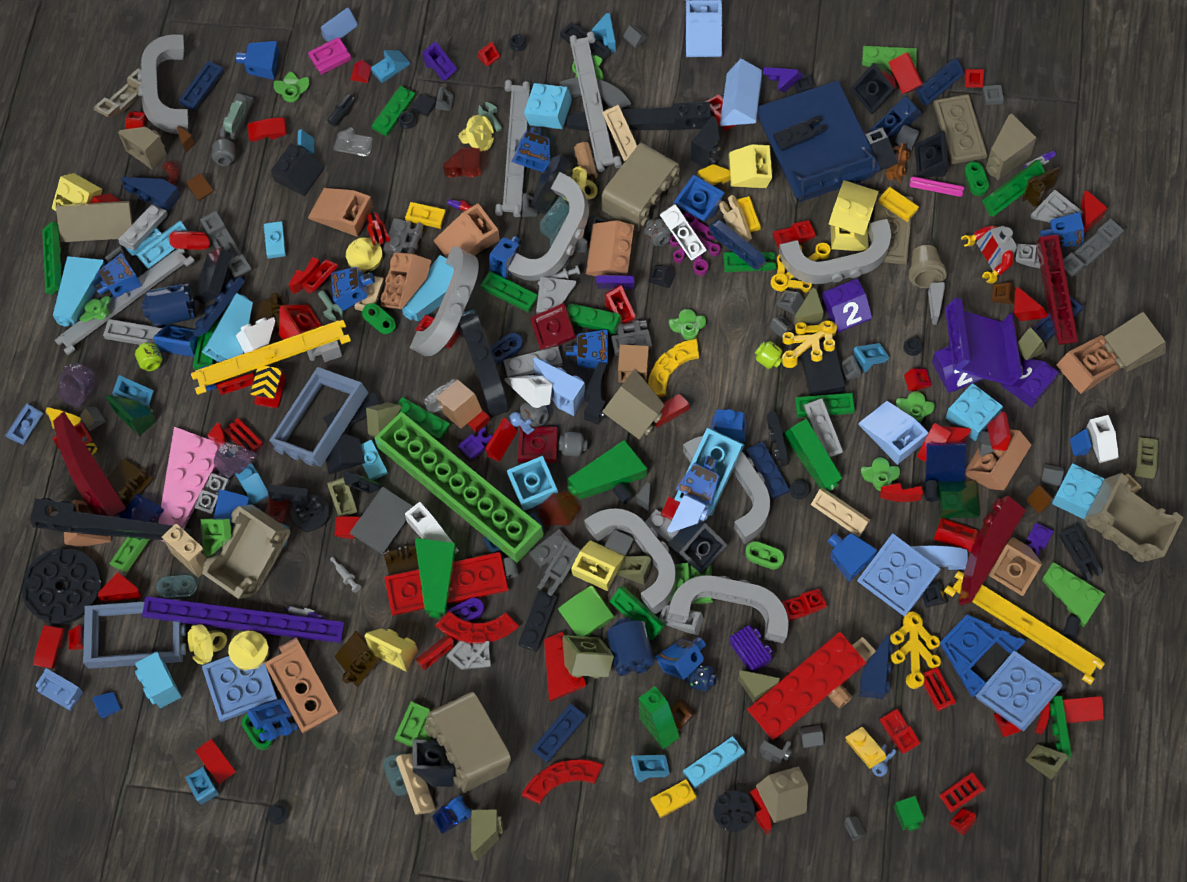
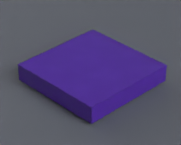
(611, 282)

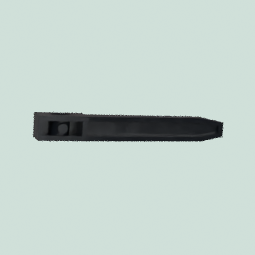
(680, 117)
(84, 523)

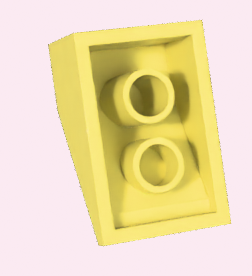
(853, 207)
(392, 648)

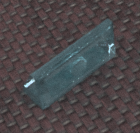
(554, 218)

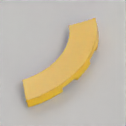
(669, 363)

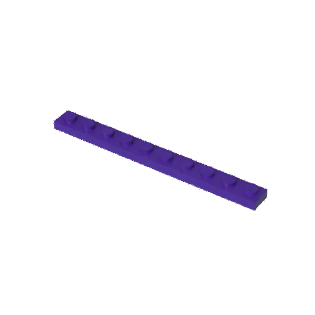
(243, 619)

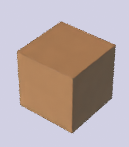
(632, 358)
(459, 404)

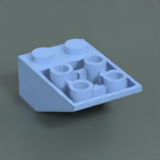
(703, 28)
(566, 389)
(894, 431)

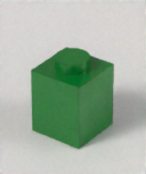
(909, 814)

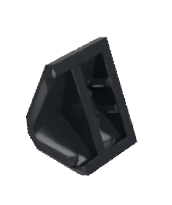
(345, 454)

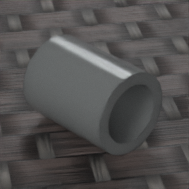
(510, 568)

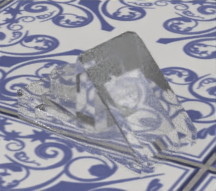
(352, 143)

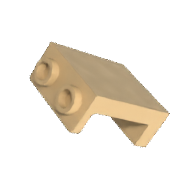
(185, 549)

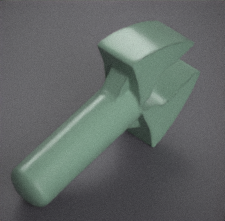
(492, 109)
(330, 306)

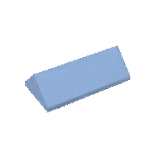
(741, 94)

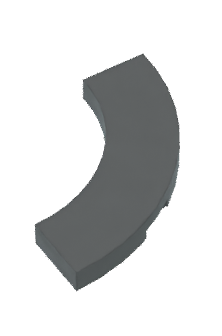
(608, 93)

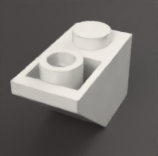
(255, 336)
(1103, 438)

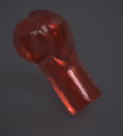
(172, 170)

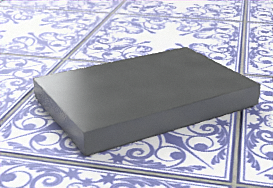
(381, 520)

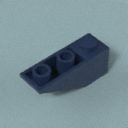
(901, 114)
(156, 191)
(873, 677)

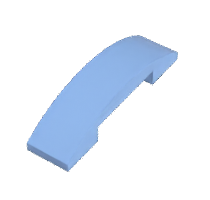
(944, 556)

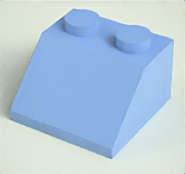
(689, 513)

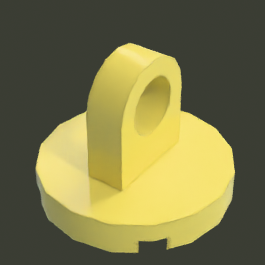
(478, 133)
(579, 176)
(364, 254)
(201, 643)
(248, 650)

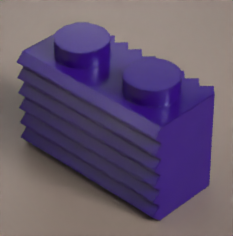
(751, 649)

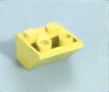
(750, 166)
(74, 190)
(848, 240)
(597, 565)

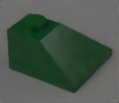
(133, 413)
(958, 499)

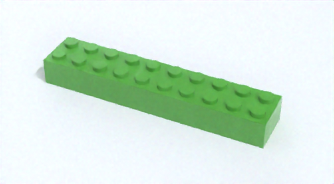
(459, 487)

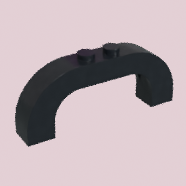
(483, 362)

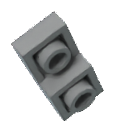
(1027, 255)
(208, 497)

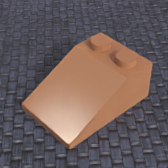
(1088, 364)

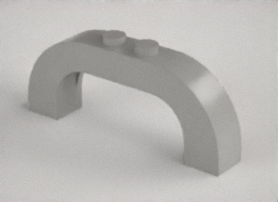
(157, 51)
(566, 239)
(842, 267)
(453, 304)
(753, 483)
(624, 521)
(732, 591)

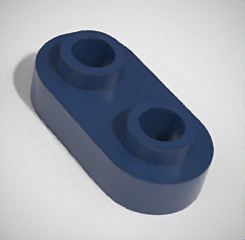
(504, 348)

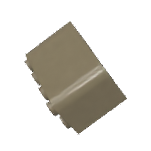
(639, 185)
(1131, 520)
(249, 553)
(469, 741)

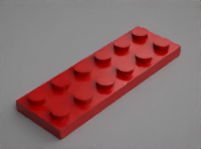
(470, 579)
(806, 686)

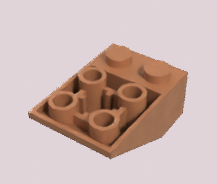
(342, 210)
(470, 231)
(404, 279)

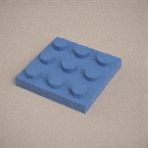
(899, 575)
(236, 689)
(1019, 691)

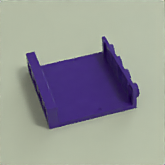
(983, 345)

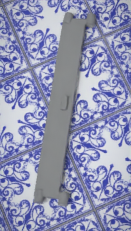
(592, 102)
(514, 172)
(147, 280)

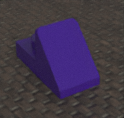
(439, 61)
(786, 77)

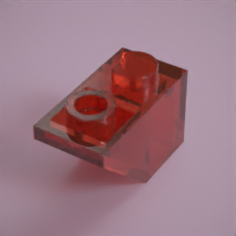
(464, 163)

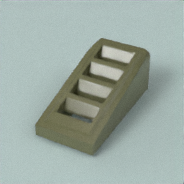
(1146, 469)

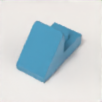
(604, 31)
(391, 65)
(869, 355)
(133, 391)
(252, 484)
(649, 766)
(201, 786)

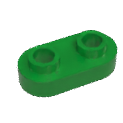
(976, 177)
(377, 320)
(254, 734)

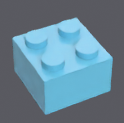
(548, 106)
(973, 411)
(532, 483)
(1078, 491)
(157, 680)

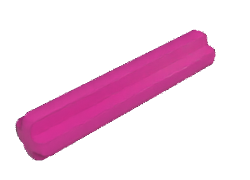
(936, 186)

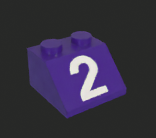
(847, 305)
(952, 379)
(1035, 381)

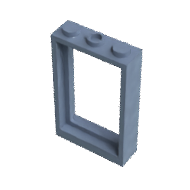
(318, 379)
(91, 637)

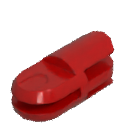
(377, 228)
(189, 240)

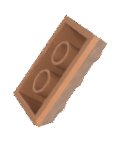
(610, 249)
(999, 466)

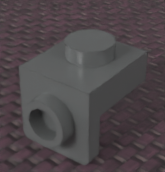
(773, 753)

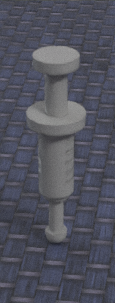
(564, 274)
(348, 578)

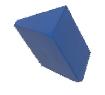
(1081, 443)
(106, 704)

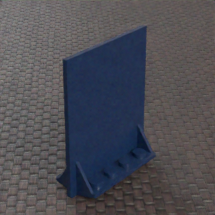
(830, 157)

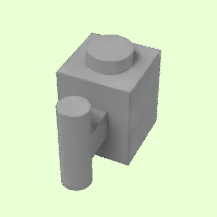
(329, 352)

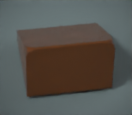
(186, 139)
(199, 187)
(1003, 293)
(1039, 499)
(682, 713)

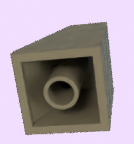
(1011, 148)
(1135, 343)
(635, 406)

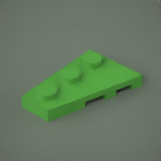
(883, 55)
(1074, 592)

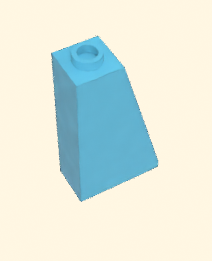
(76, 288)
(431, 292)
(223, 341)

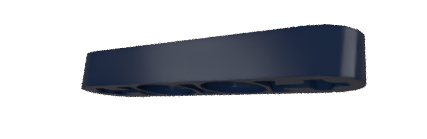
(737, 244)

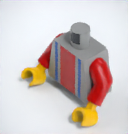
(996, 247)

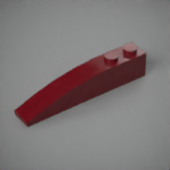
(1056, 289)
(85, 471)
(989, 544)

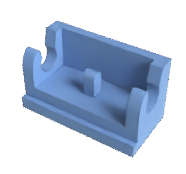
(58, 689)

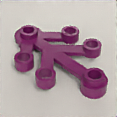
(699, 262)

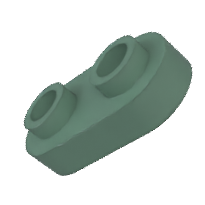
(235, 116)

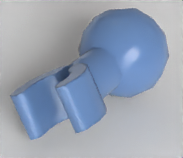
(516, 420)
(882, 767)

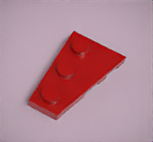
(559, 678)

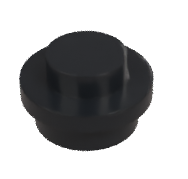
(517, 42)
(406, 120)
(912, 346)
(799, 490)
(277, 814)

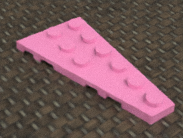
(186, 475)

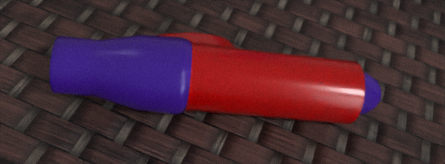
(460, 205)

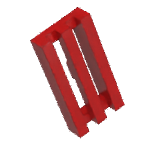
(233, 426)
(952, 701)

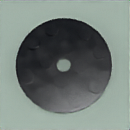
(47, 572)

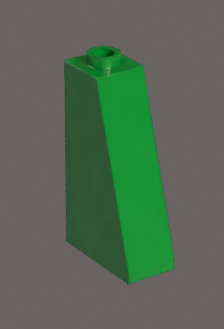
(812, 455)
(607, 471)
(435, 571)
(657, 717)

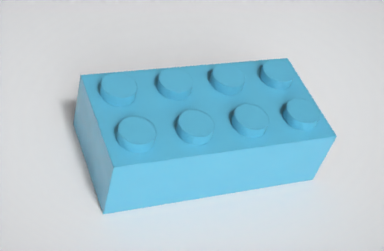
(722, 449)

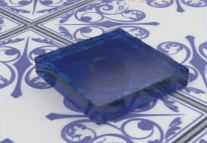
(945, 462)
(142, 510)

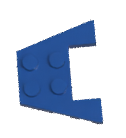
(969, 643)

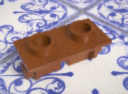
(898, 170)

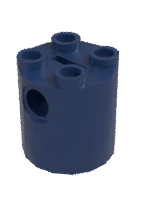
(169, 305)
(630, 646)

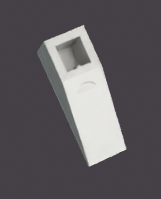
(683, 232)
(533, 389)
(425, 524)

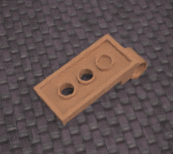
(295, 668)

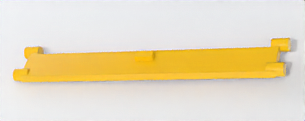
(269, 354)
(1033, 629)

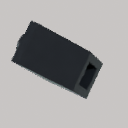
(881, 148)

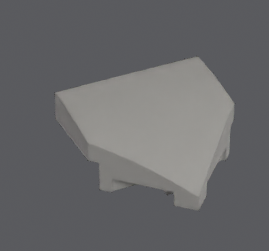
(470, 655)

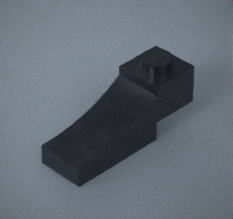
(544, 194)
(595, 406)

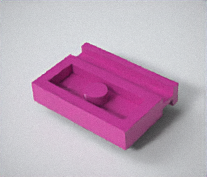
(329, 56)

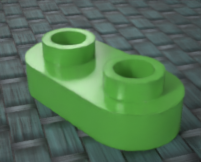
(765, 554)

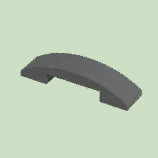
(221, 238)
(1093, 248)

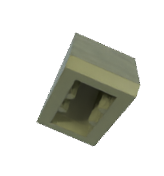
(810, 310)
(1030, 345)
(380, 416)
(342, 497)
(635, 568)
(756, 684)
(1046, 760)

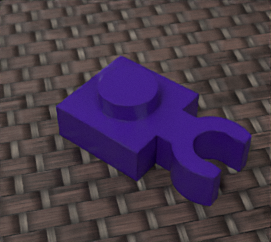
(473, 446)
(1039, 538)

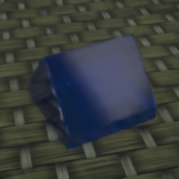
(444, 819)

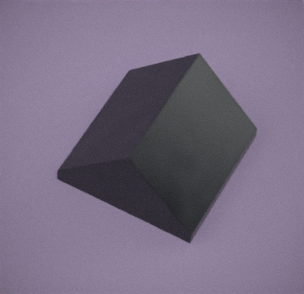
(932, 156)

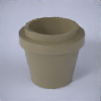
(926, 267)

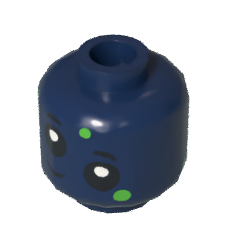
(702, 678)

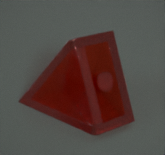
(558, 509)

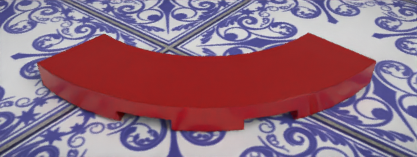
(476, 633)
(561, 773)

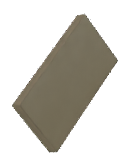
(961, 129)
(93, 221)
(899, 233)

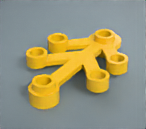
(786, 278)
(824, 329)
(915, 647)

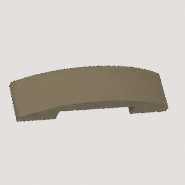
(122, 99)

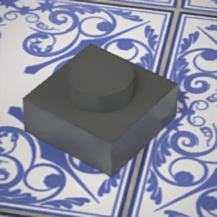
(992, 95)

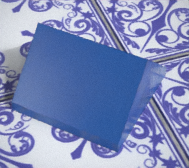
(699, 198)
(176, 340)

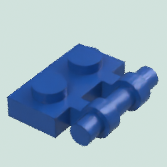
(269, 714)

